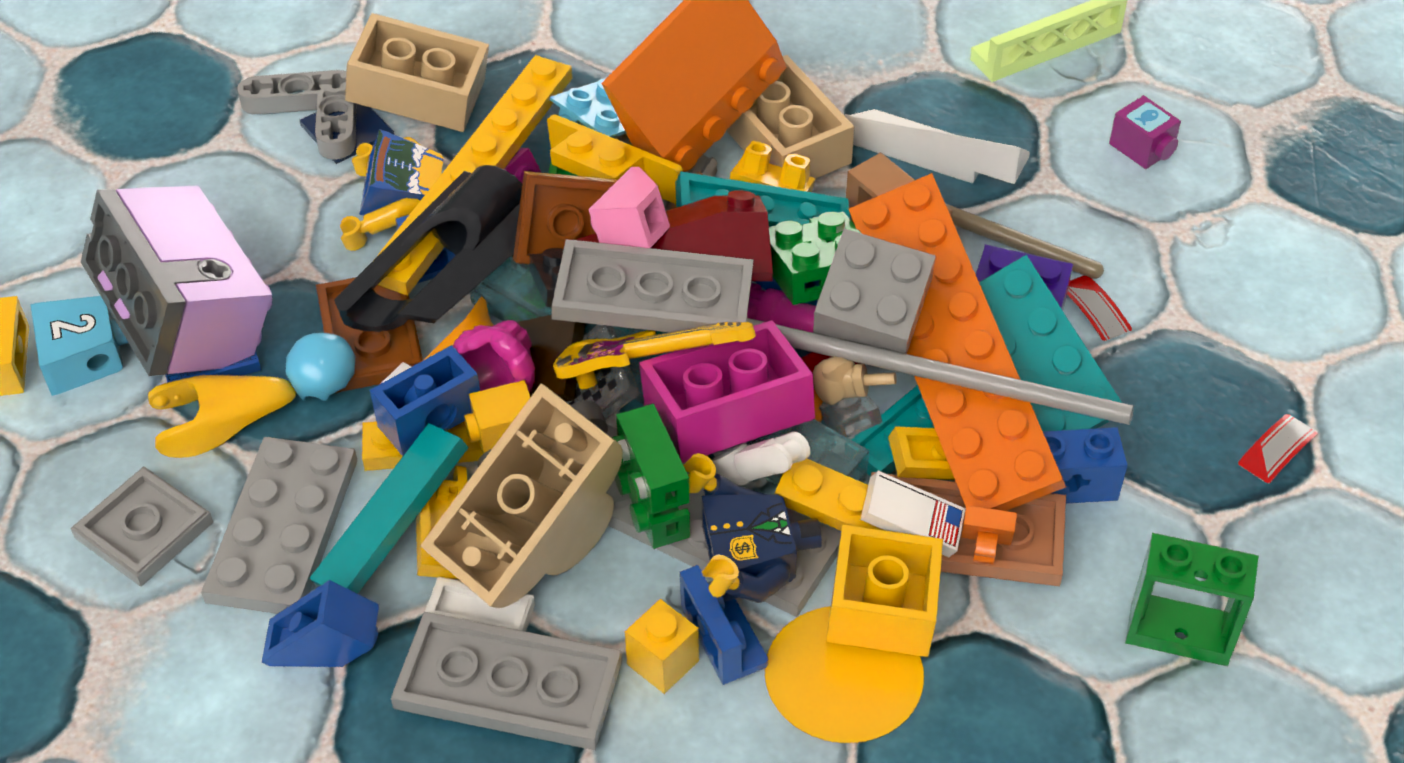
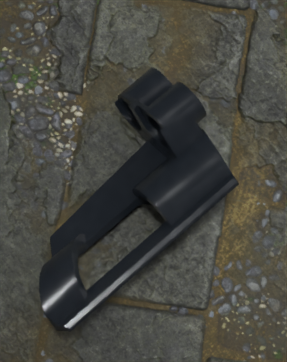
(472, 220)

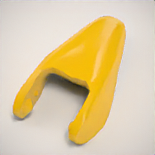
(225, 408)

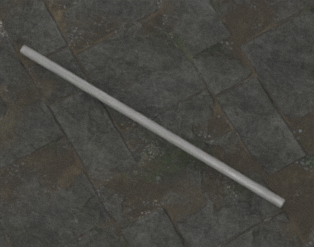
(958, 375)

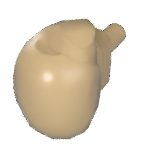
(842, 378)

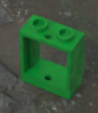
(1208, 631)

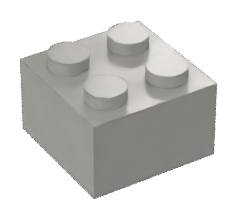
(873, 292)

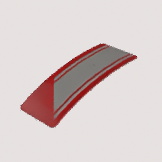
(1098, 308)
(1276, 448)

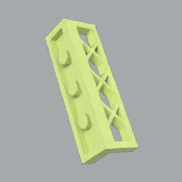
(1048, 38)

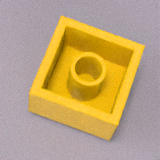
(885, 590)

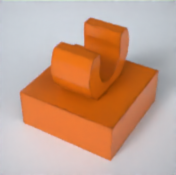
(988, 529)

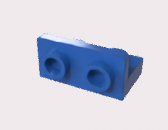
(722, 628)

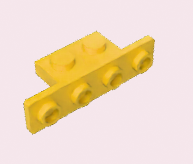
(601, 156)

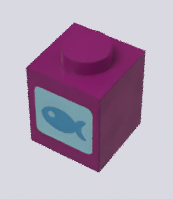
(1145, 132)

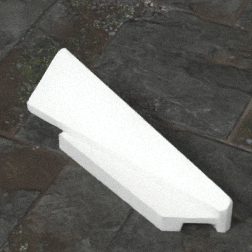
(936, 149)

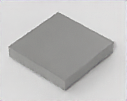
(142, 526)

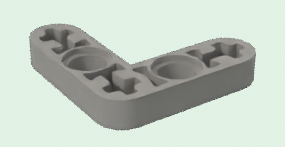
(323, 93)

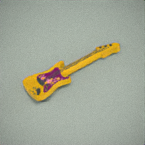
(589, 355)

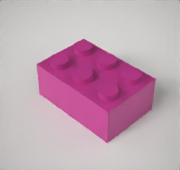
(729, 391)

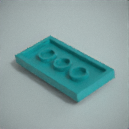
(1044, 343)

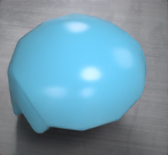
(320, 365)

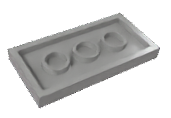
(649, 287)
(280, 525)
(508, 680)

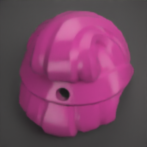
(498, 354)

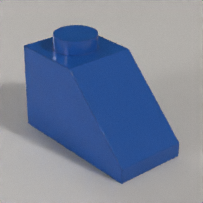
(322, 629)

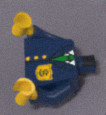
(747, 535)

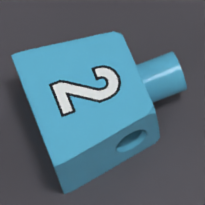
(76, 342)

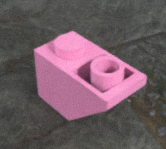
(630, 212)

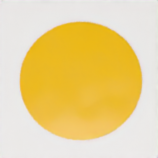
(839, 688)

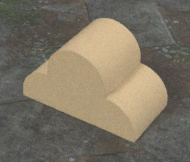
(530, 503)

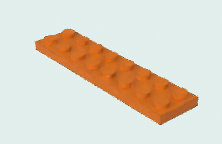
(986, 437)

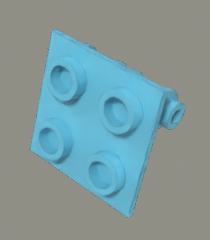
(589, 108)

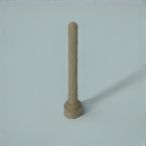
(1024, 242)

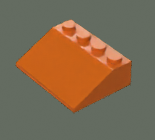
(694, 78)

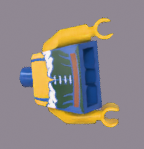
(395, 181)

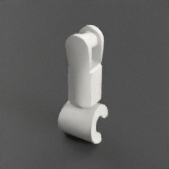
(754, 461)

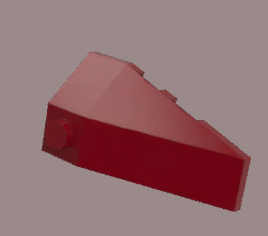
(720, 227)

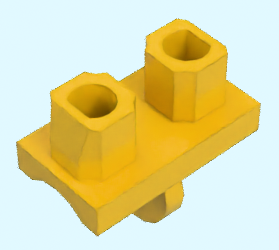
(755, 168)

